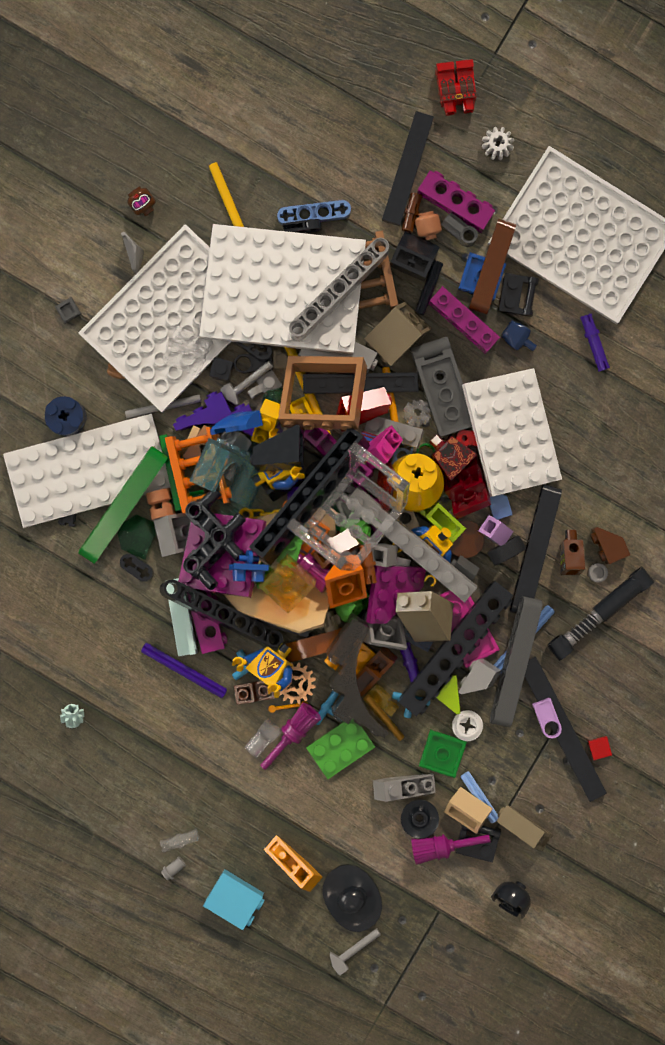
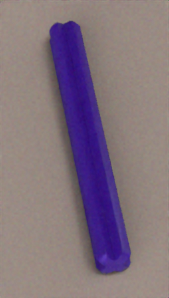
(184, 670)

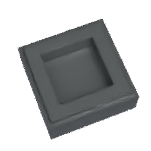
(68, 310)

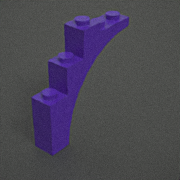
(216, 410)

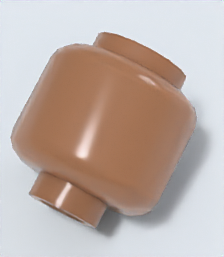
(428, 225)

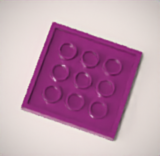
(220, 570)

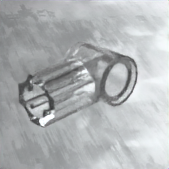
(266, 734)

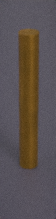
(383, 717)

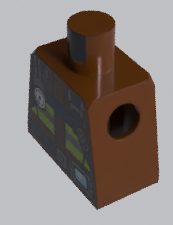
(572, 562)

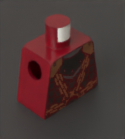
(450, 456)

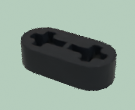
(139, 563)

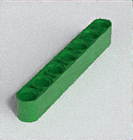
(123, 504)

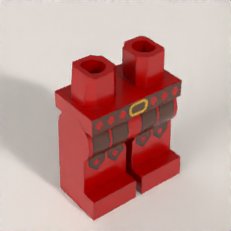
(458, 93)

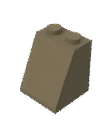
(397, 333)
(425, 615)

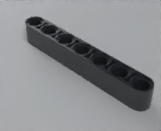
(536, 544)
(212, 614)

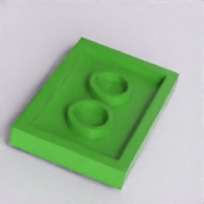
(340, 747)

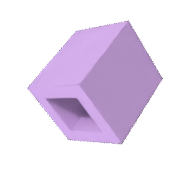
(495, 530)

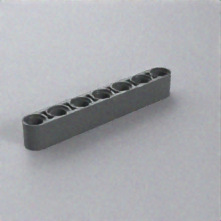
(516, 661)

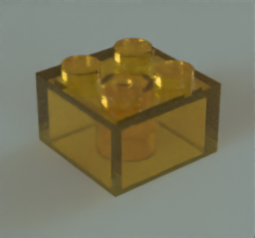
(287, 583)

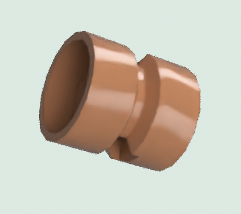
(157, 497)

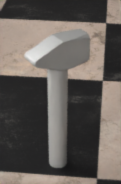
(231, 393)
(338, 962)

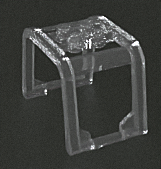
(338, 554)

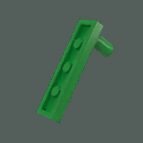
(171, 477)

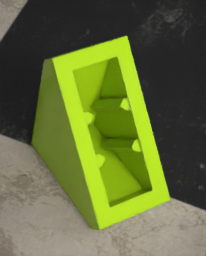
(449, 695)

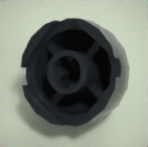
(513, 898)

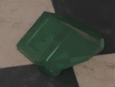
(137, 536)

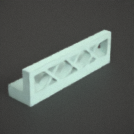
(182, 626)

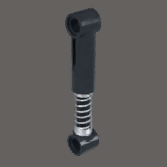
(636, 583)

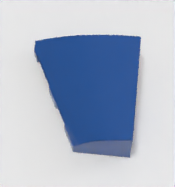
(238, 422)

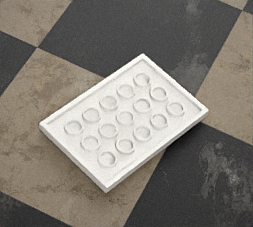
(512, 432)

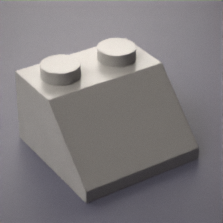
(172, 533)

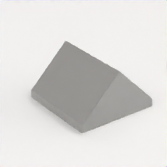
(387, 635)

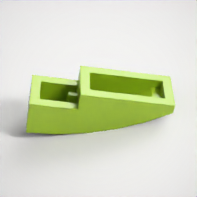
(440, 517)

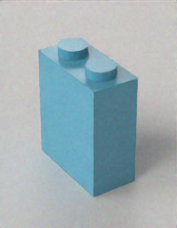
(234, 900)

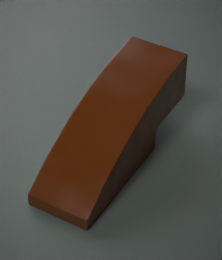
(375, 669)

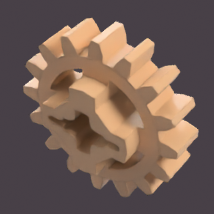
(300, 690)

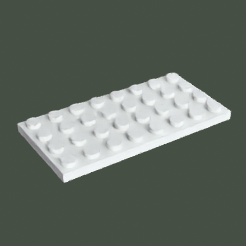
(80, 470)

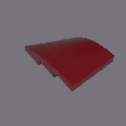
(468, 489)

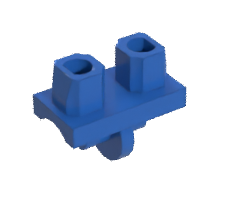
(239, 570)

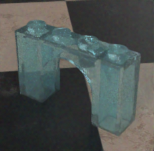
(213, 463)

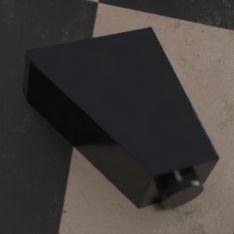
(280, 451)

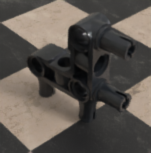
(211, 548)

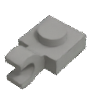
(265, 383)

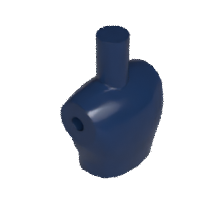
(517, 335)

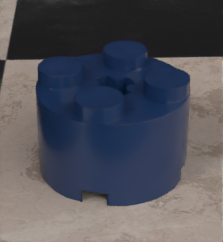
(55, 411)

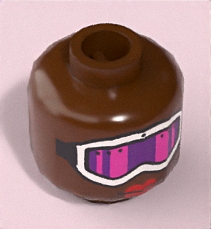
(141, 201)

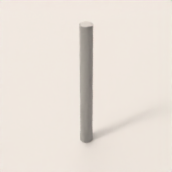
(151, 409)

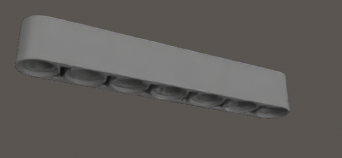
(341, 280)

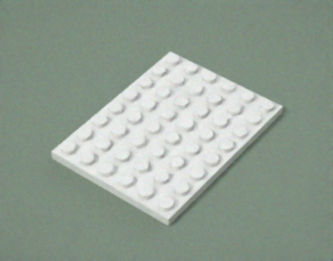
(584, 235)
(268, 278)
(146, 312)

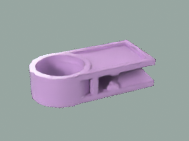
(545, 713)

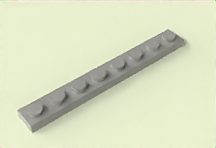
(419, 550)

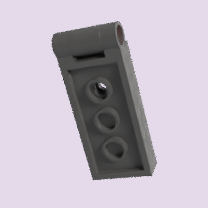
(444, 396)

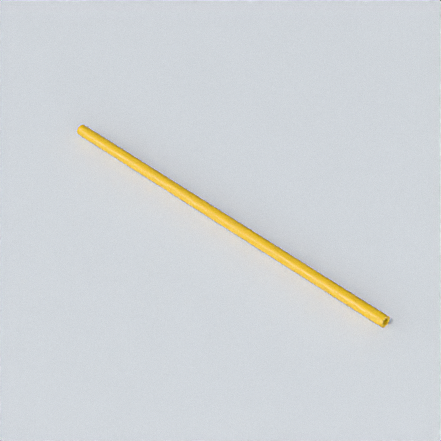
(236, 221)

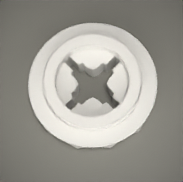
(472, 733)

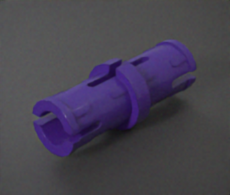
(410, 662)

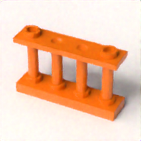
(179, 465)

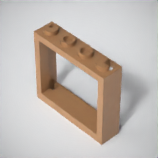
(323, 364)

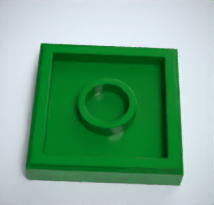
(442, 753)

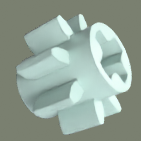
(72, 716)

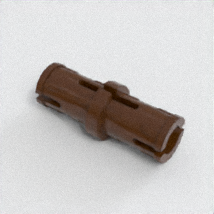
(411, 212)

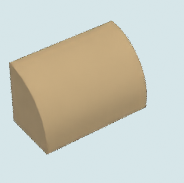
(468, 810)

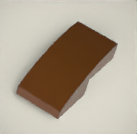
(252, 692)

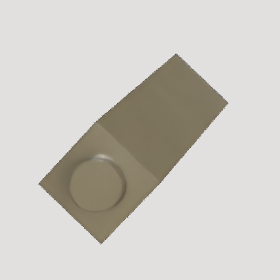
(524, 828)

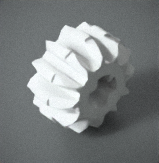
(504, 147)

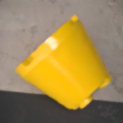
(427, 488)

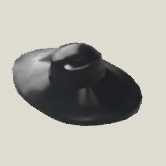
(352, 897)

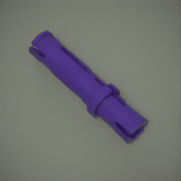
(594, 342)

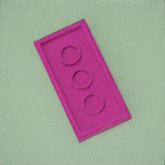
(484, 647)

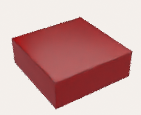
(599, 748)

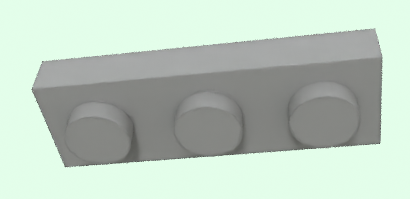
(411, 435)

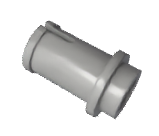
(173, 868)

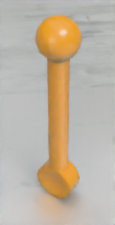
(272, 708)

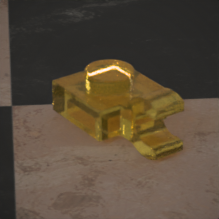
(381, 698)

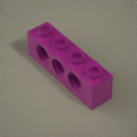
(444, 201)
(463, 320)
(206, 642)

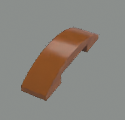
(310, 646)

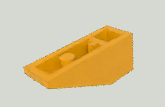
(293, 864)

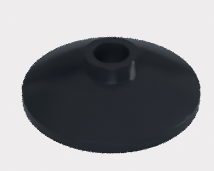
(422, 828)

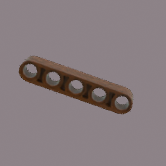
(492, 266)

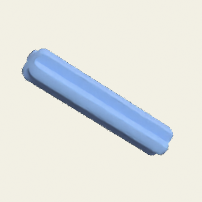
(477, 792)

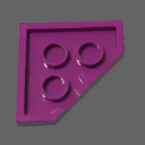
(384, 593)

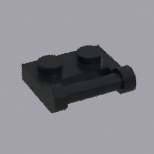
(512, 293)
(481, 851)

